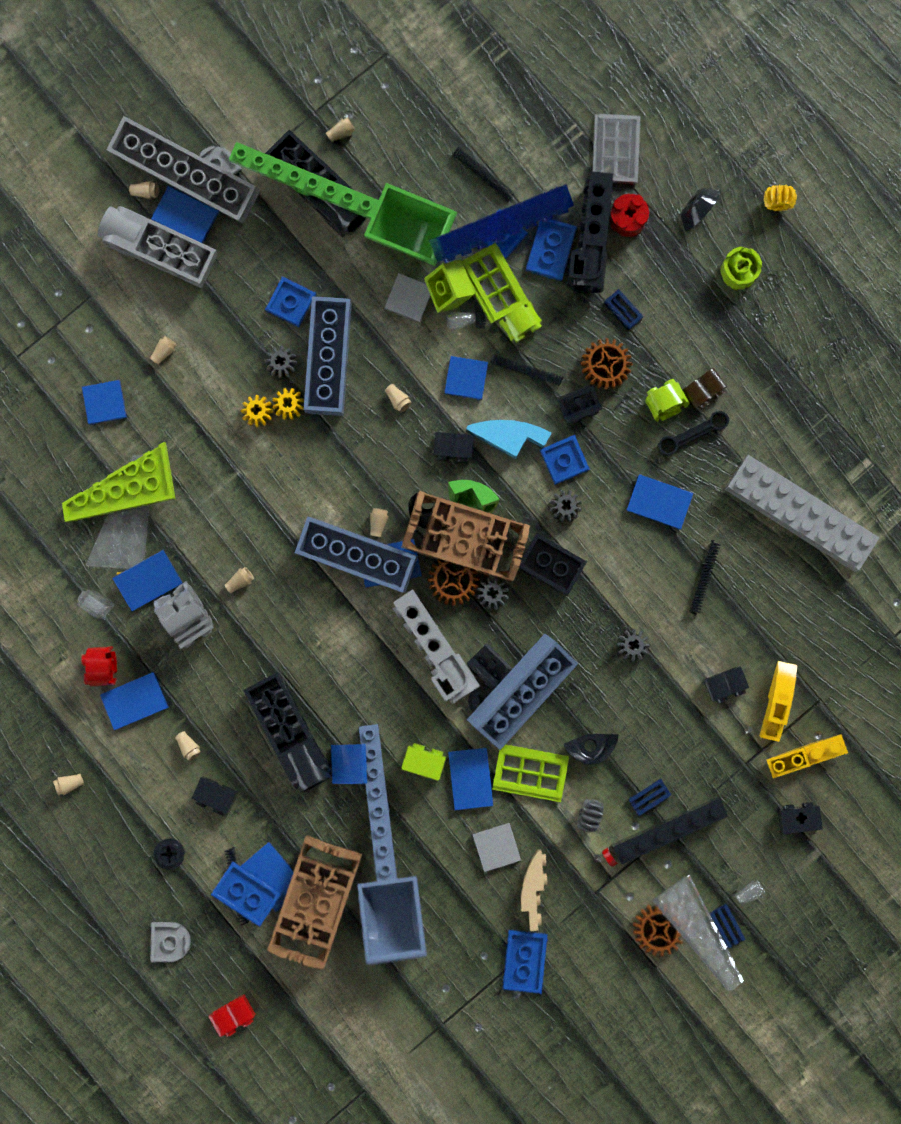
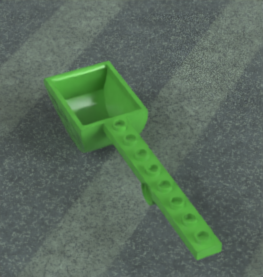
(397, 218)

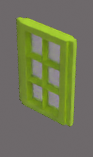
(494, 283)
(530, 773)

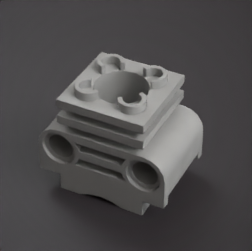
(183, 615)

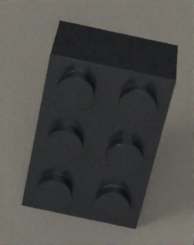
(552, 564)

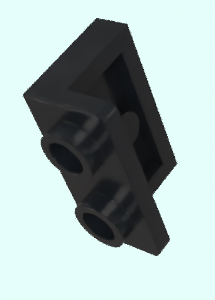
(579, 404)
(489, 666)

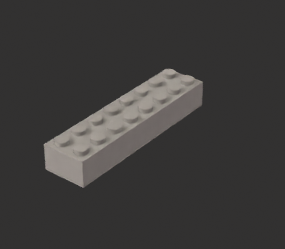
(183, 169)
(802, 513)

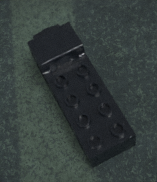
(295, 152)
(591, 250)
(288, 733)

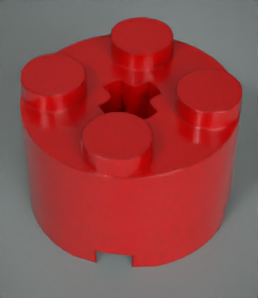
(635, 206)
(100, 666)

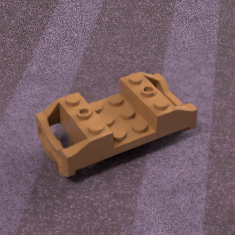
(465, 536)
(314, 902)

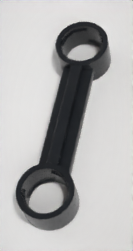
(693, 433)

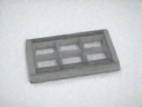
(617, 147)

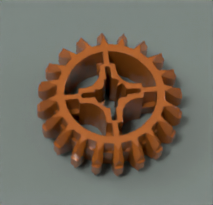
(608, 372)
(439, 590)
(652, 936)

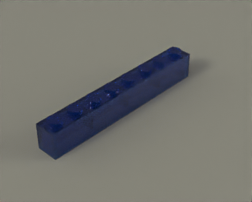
(501, 223)

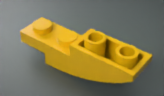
(780, 701)
(807, 755)

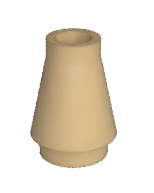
(340, 130)
(146, 190)
(163, 349)
(399, 399)
(378, 519)
(239, 580)
(188, 747)
(68, 783)

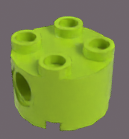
(741, 268)
(520, 322)
(666, 400)

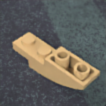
(533, 881)

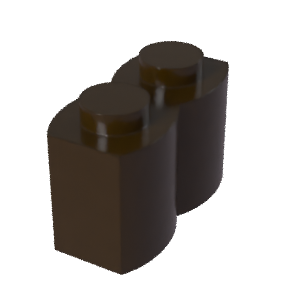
(704, 388)

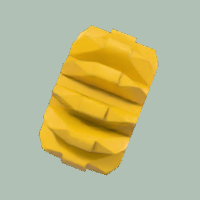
(780, 197)
(295, 401)
(262, 415)

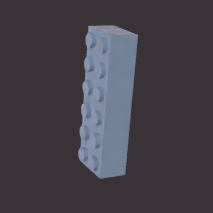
(327, 356)
(356, 554)
(522, 691)

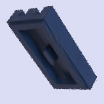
(633, 321)
(663, 788)
(734, 940)

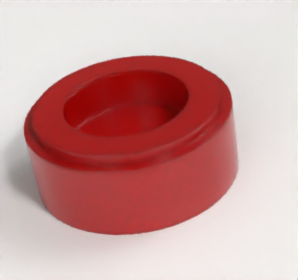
(609, 857)

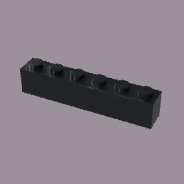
(669, 830)

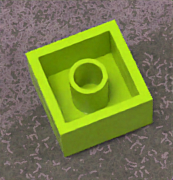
(449, 286)
(424, 762)

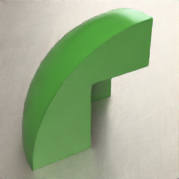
(473, 495)

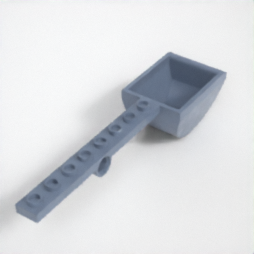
(390, 905)

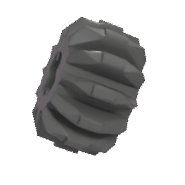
(277, 368)
(558, 506)
(495, 587)
(631, 638)
(590, 815)

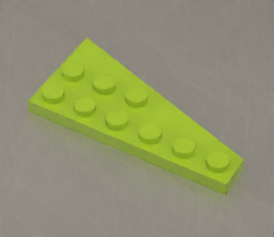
(131, 486)

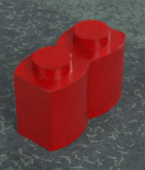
(232, 1015)

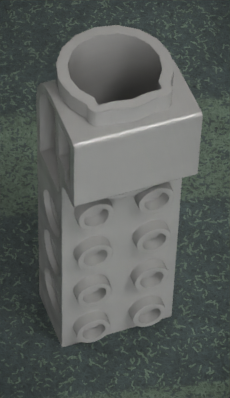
(156, 245)
(447, 663)

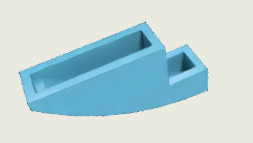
(509, 435)

